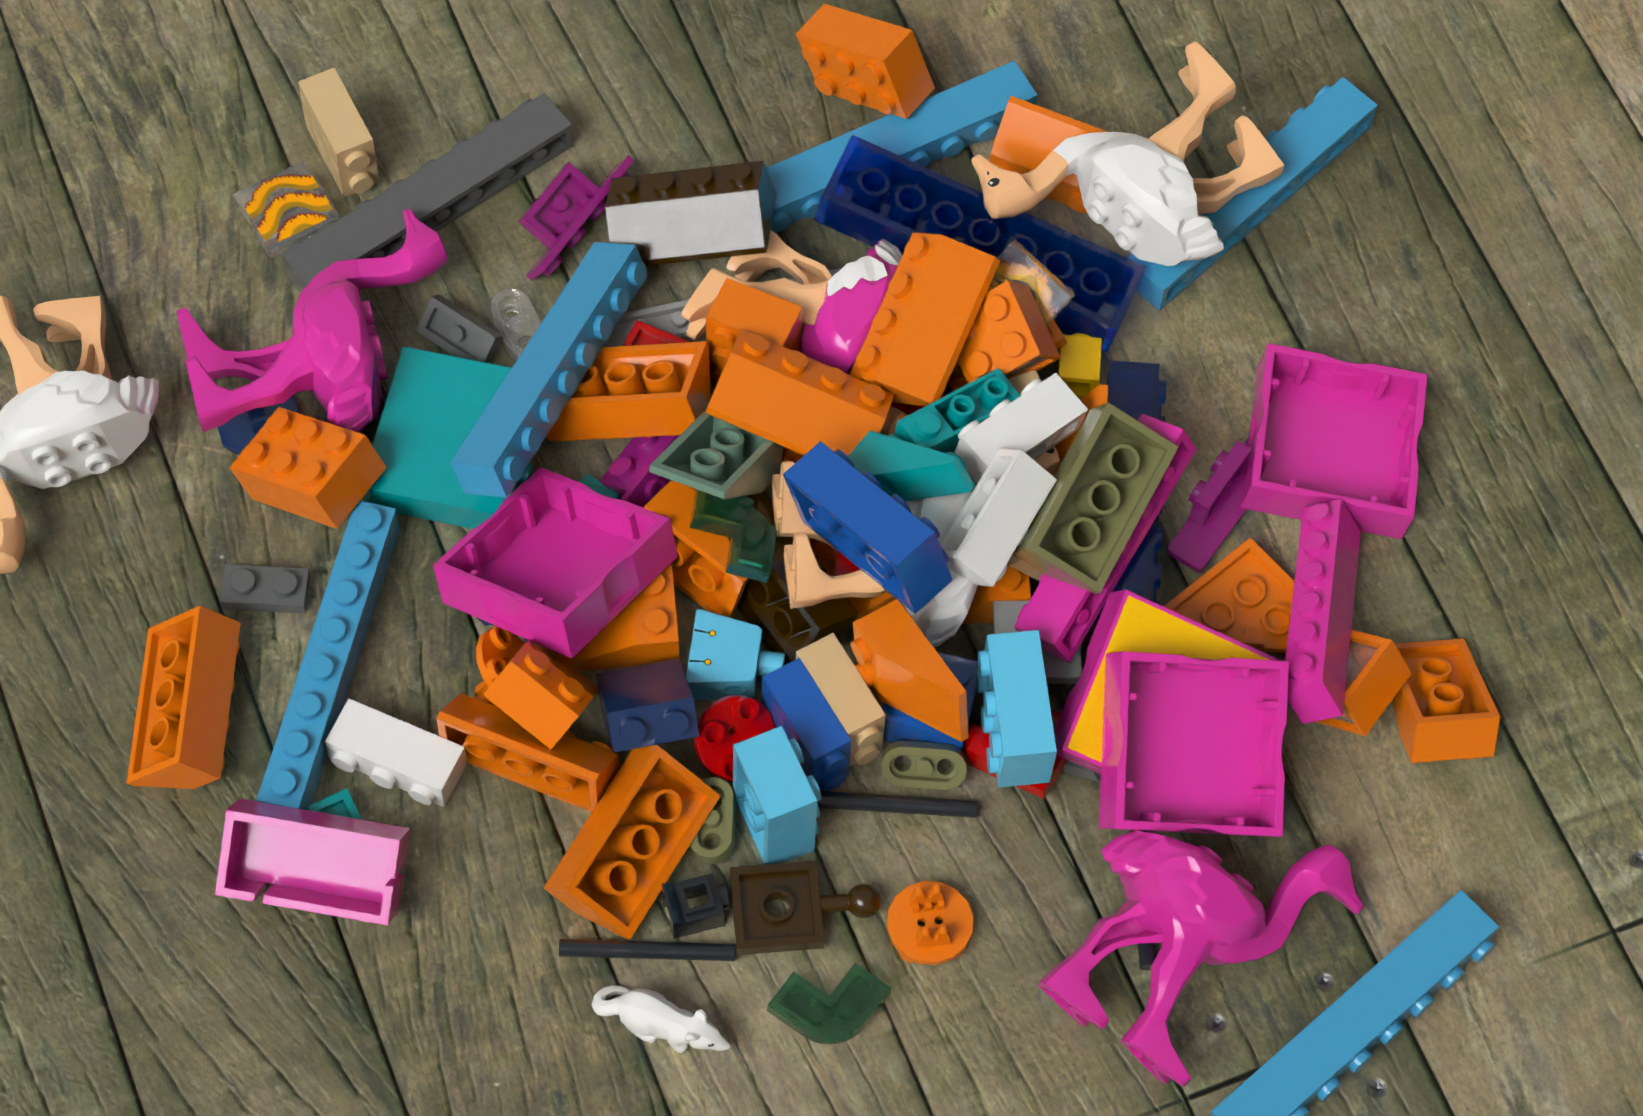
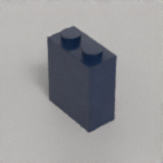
(647, 705)

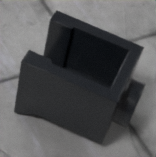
(699, 918)

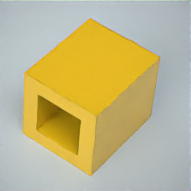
(1080, 363)

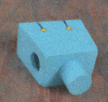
(727, 657)

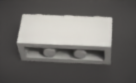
(1031, 423)
(996, 517)
(395, 753)

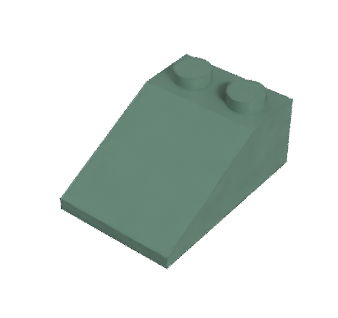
(720, 459)

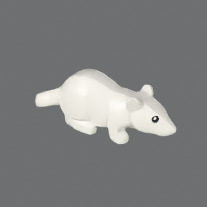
(653, 1017)

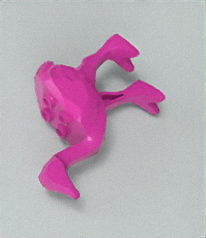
(331, 345)
(1200, 916)

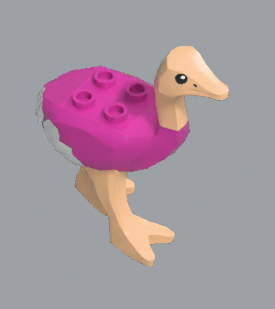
(835, 307)

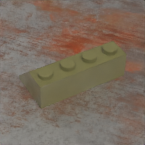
(1096, 499)

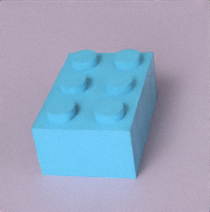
(1016, 709)
(776, 796)

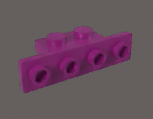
(563, 208)
(630, 471)
(1214, 510)

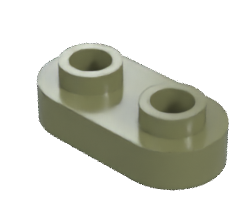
(923, 765)
(718, 825)

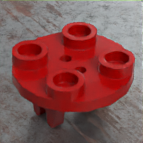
(715, 742)

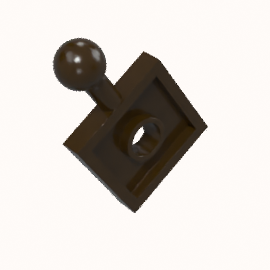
(802, 924)

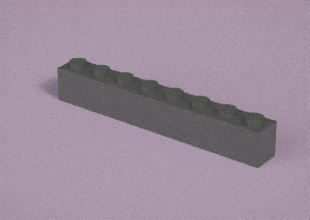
(439, 189)

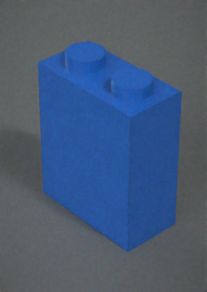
(805, 715)

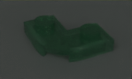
(749, 533)
(831, 1017)

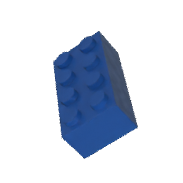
(869, 526)

